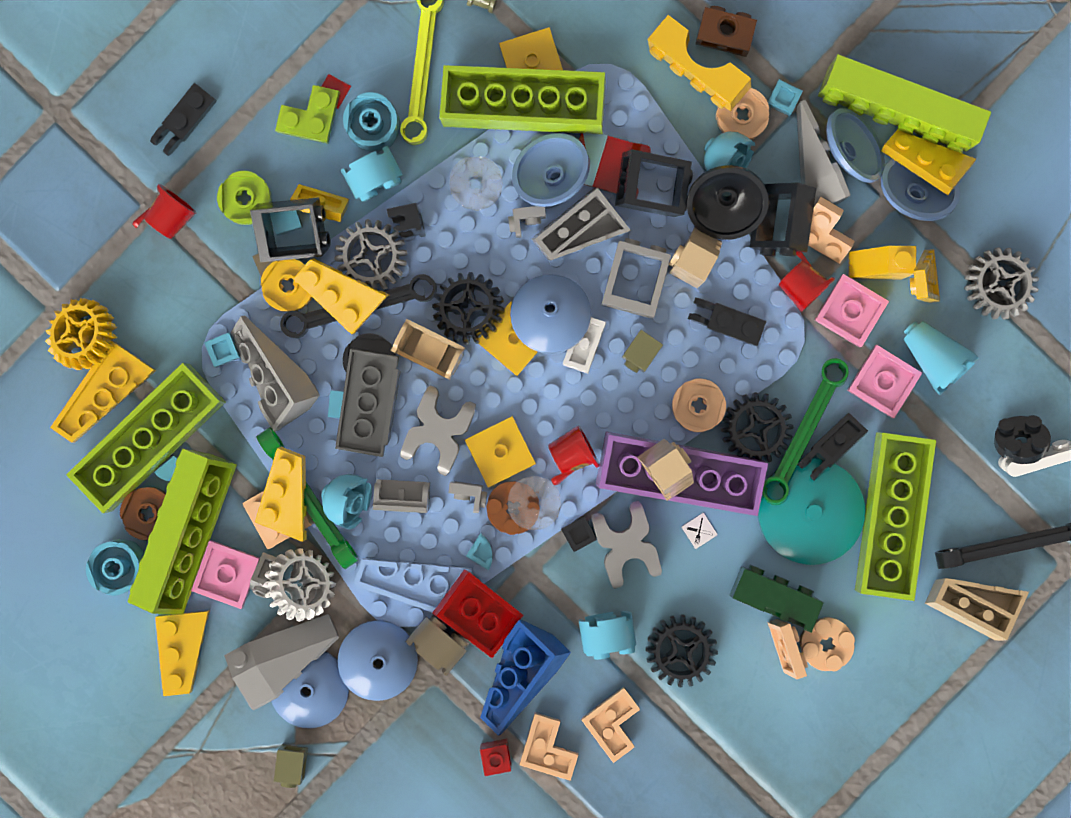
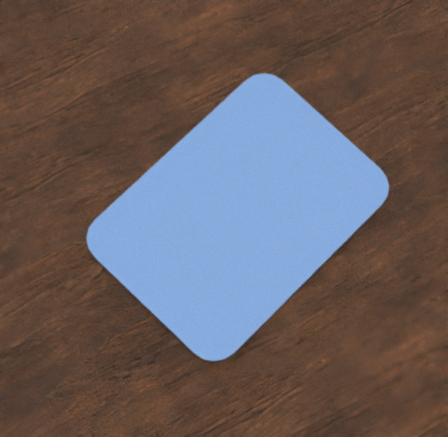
(546, 394)

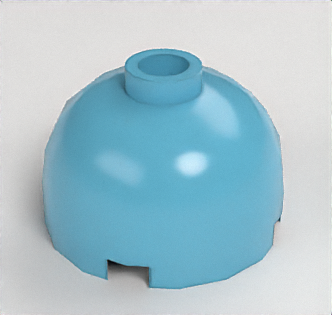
(728, 149)
(345, 499)

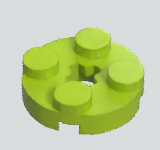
(233, 187)

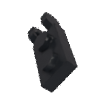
(184, 118)
(730, 322)
(834, 444)

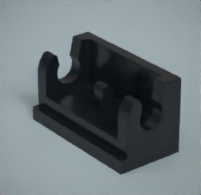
(409, 218)

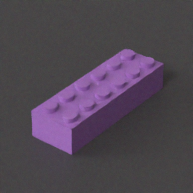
(719, 478)

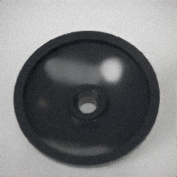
(727, 215)

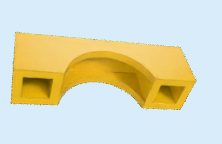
(723, 84)

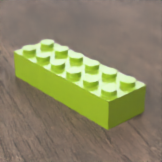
(523, 99)
(903, 104)
(146, 438)
(895, 516)
(181, 532)

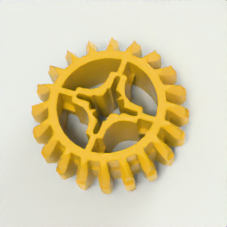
(91, 335)

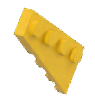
(925, 278)

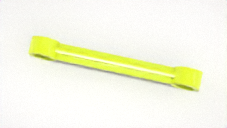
(421, 71)

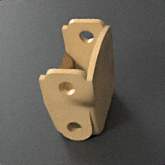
(428, 349)

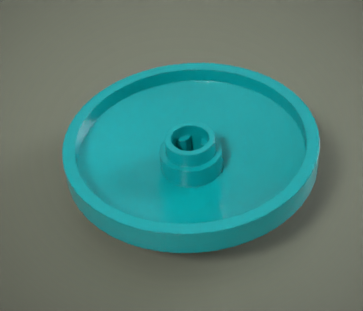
(817, 518)

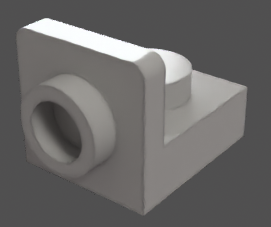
(530, 215)
(464, 490)
(258, 578)

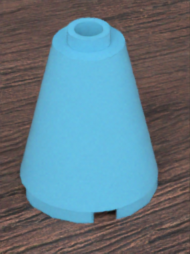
(938, 355)

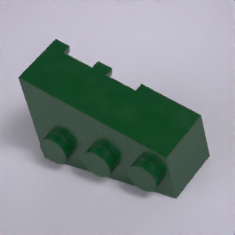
(777, 597)

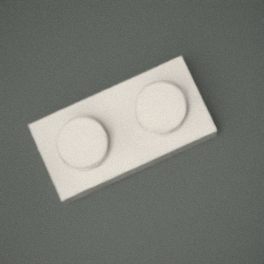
(582, 354)

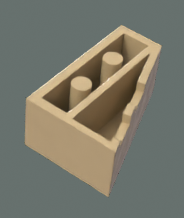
(696, 258)
(668, 468)
(979, 606)

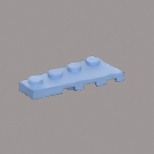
(408, 582)

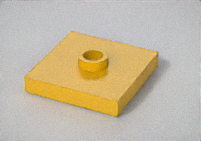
(531, 51)
(506, 345)
(500, 451)

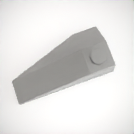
(814, 160)
(281, 383)
(273, 661)

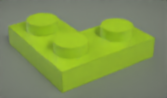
(315, 122)

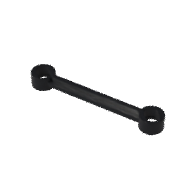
(322, 317)
(960, 555)

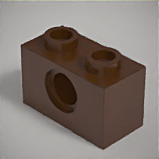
(712, 37)

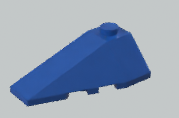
(526, 666)

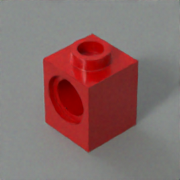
(495, 757)

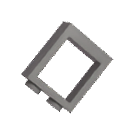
(628, 305)

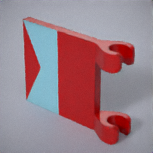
(605, 159)

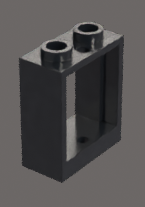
(629, 180)
(798, 222)
(265, 235)

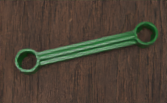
(805, 430)
(339, 545)

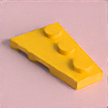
(928, 160)
(343, 297)
(283, 496)

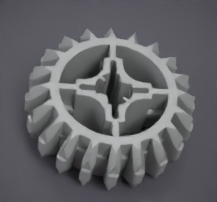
(359, 260)
(1005, 292)

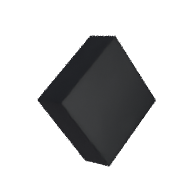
(578, 534)

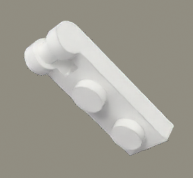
(1057, 453)

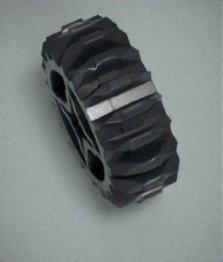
(468, 286)
(752, 417)
(670, 657)

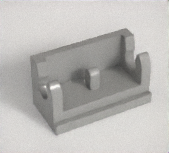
(401, 496)

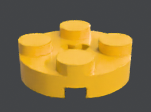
(273, 289)

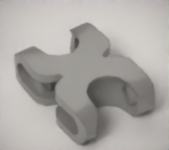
(438, 430)
(626, 544)

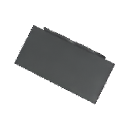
(368, 402)

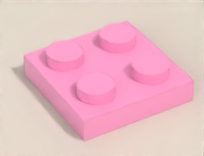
(851, 310)
(884, 381)
(225, 574)

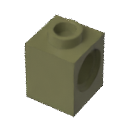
(641, 352)
(290, 765)

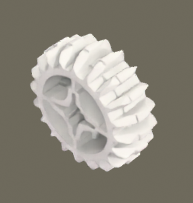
(301, 564)

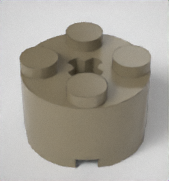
(436, 645)

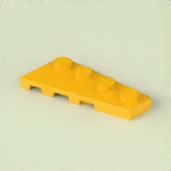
(101, 392)

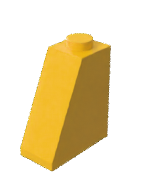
(882, 263)

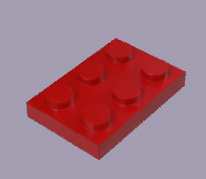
(477, 613)

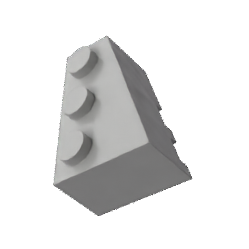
(581, 225)

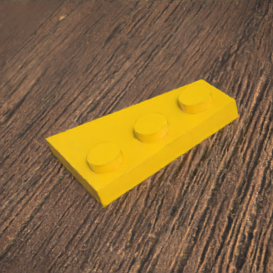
(179, 649)

